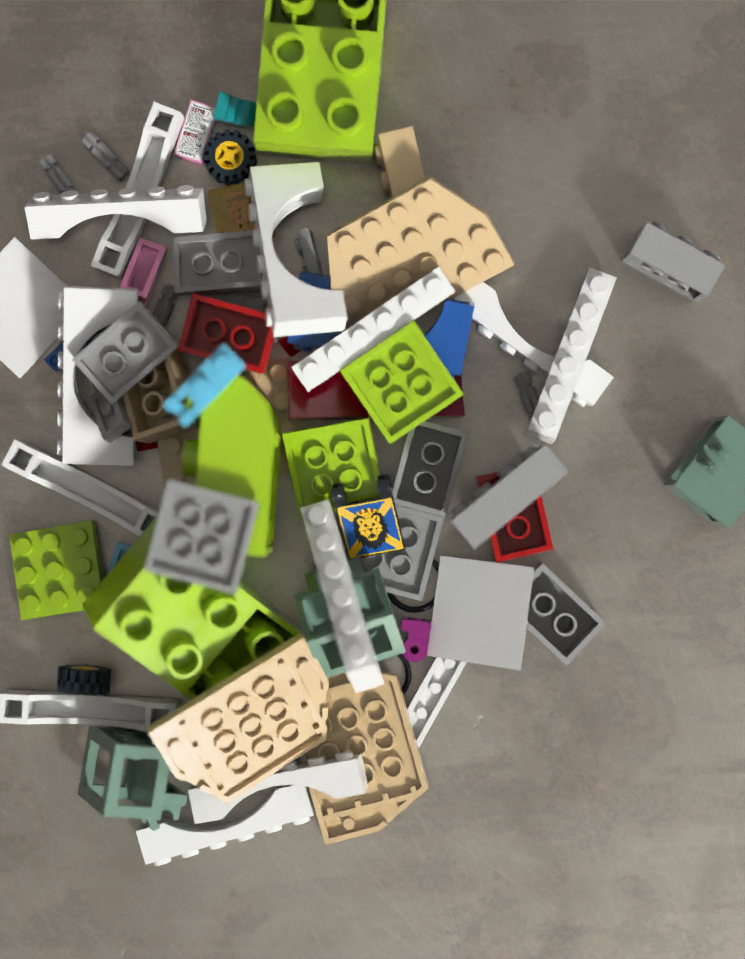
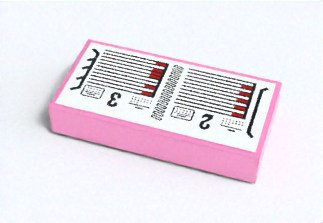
(195, 132)

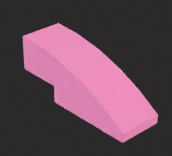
(144, 269)

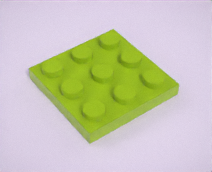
(402, 382)
(330, 456)
(55, 568)

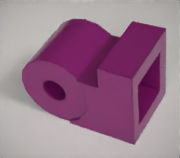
(417, 639)

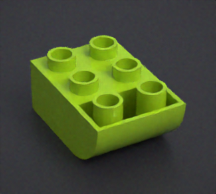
(320, 79)
(239, 454)
(183, 628)

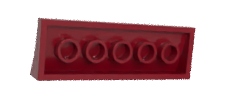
(337, 400)

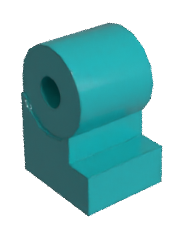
(235, 111)

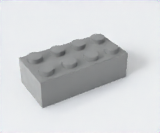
(508, 496)

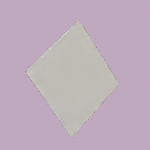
(26, 307)
(480, 612)

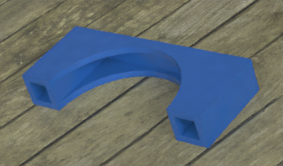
(446, 336)

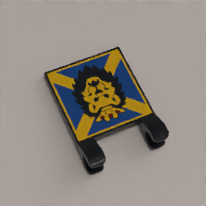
(369, 524)

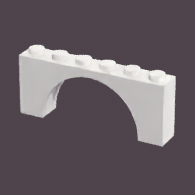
(292, 304)
(85, 313)
(341, 596)

